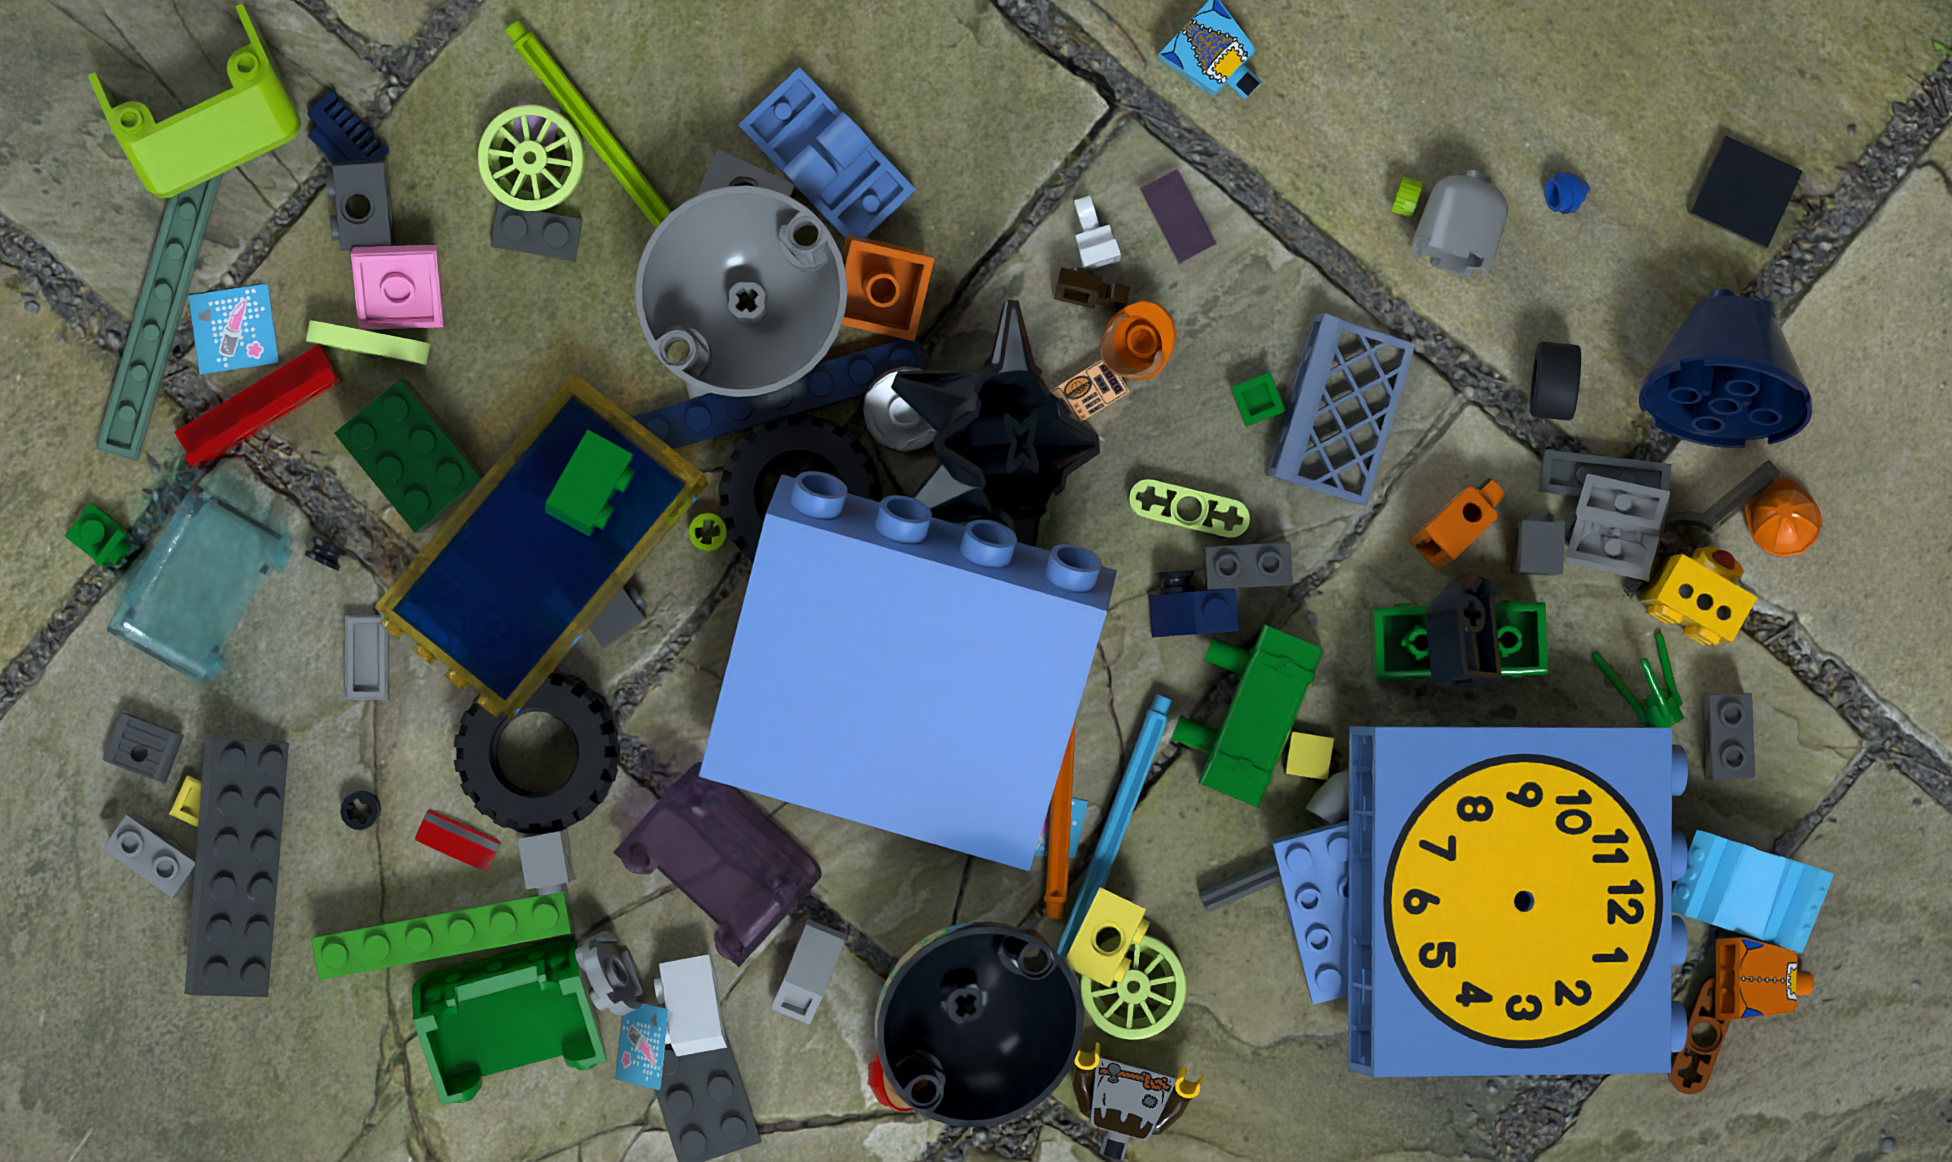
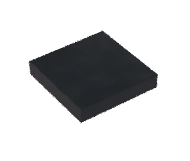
(1745, 192)

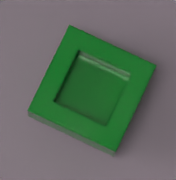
(1257, 399)

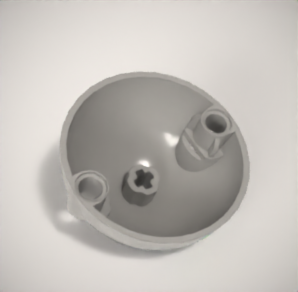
(730, 247)

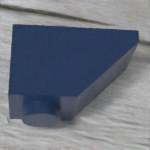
(1193, 613)

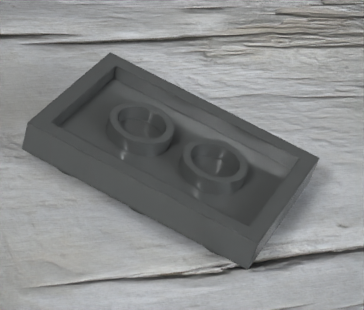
(705, 1104)

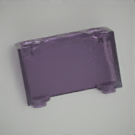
(723, 859)

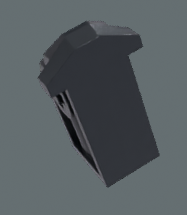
(1464, 633)

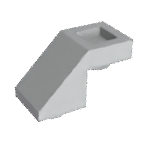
(808, 971)

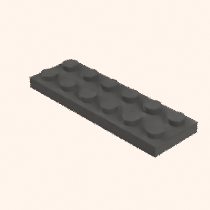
(236, 868)

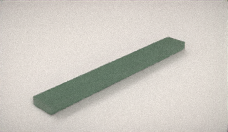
(157, 320)

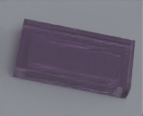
(1178, 216)

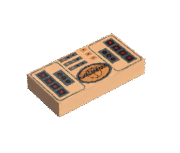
(1090, 391)

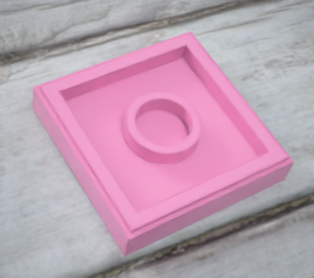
(397, 287)

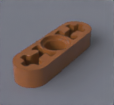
(1712, 1050)

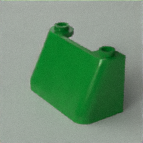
(505, 1017)

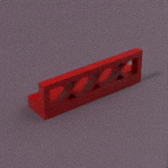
(257, 407)

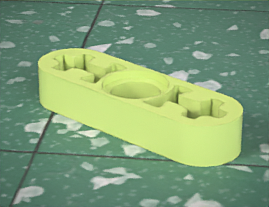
(368, 342)
(1222, 506)

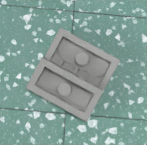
(1618, 527)

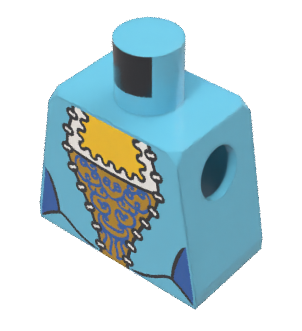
(1212, 52)

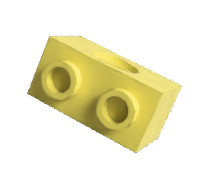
(1107, 912)

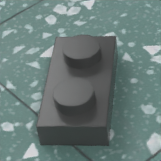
(536, 233)

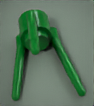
(1662, 705)

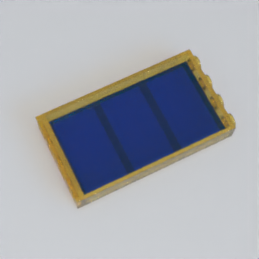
(516, 588)

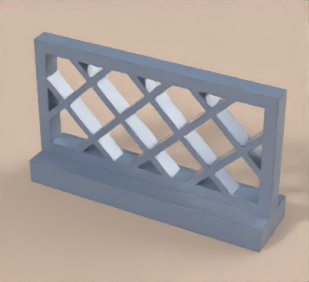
(1306, 398)

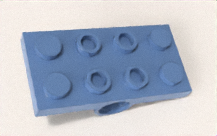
(827, 156)
(1316, 892)

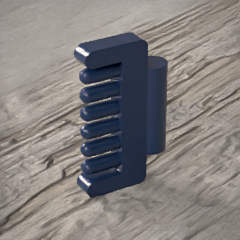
(333, 139)

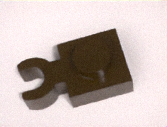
(1086, 289)

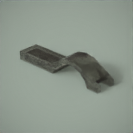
(1718, 513)

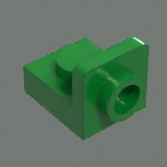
(100, 536)

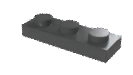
(1566, 472)

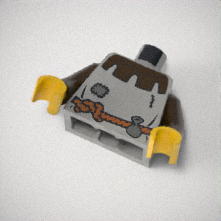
(1128, 1098)

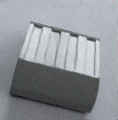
(143, 747)

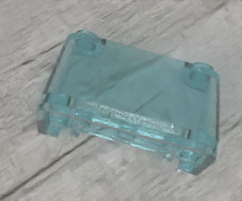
(199, 584)

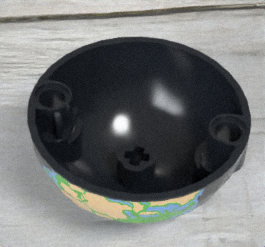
(997, 1046)

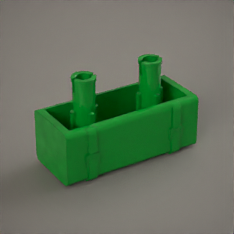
(1401, 641)
(1261, 714)

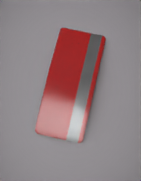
(457, 841)

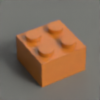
(885, 286)

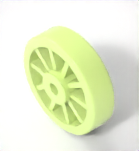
(531, 158)
(1136, 989)

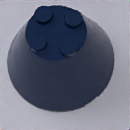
(1727, 377)

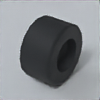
(1555, 381)

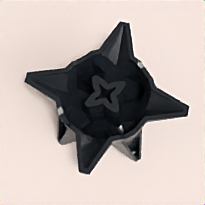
(997, 436)

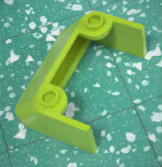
(212, 134)

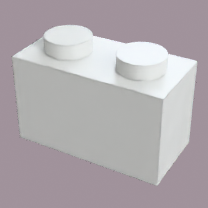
(693, 1004)

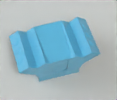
(1750, 891)

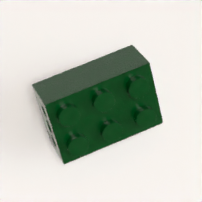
(410, 455)

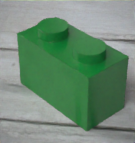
(589, 484)

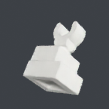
(1097, 243)

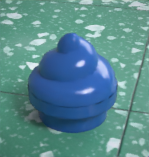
(1565, 192)

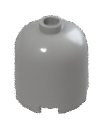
(1462, 224)

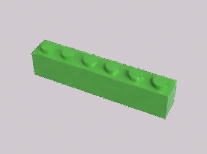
(442, 934)

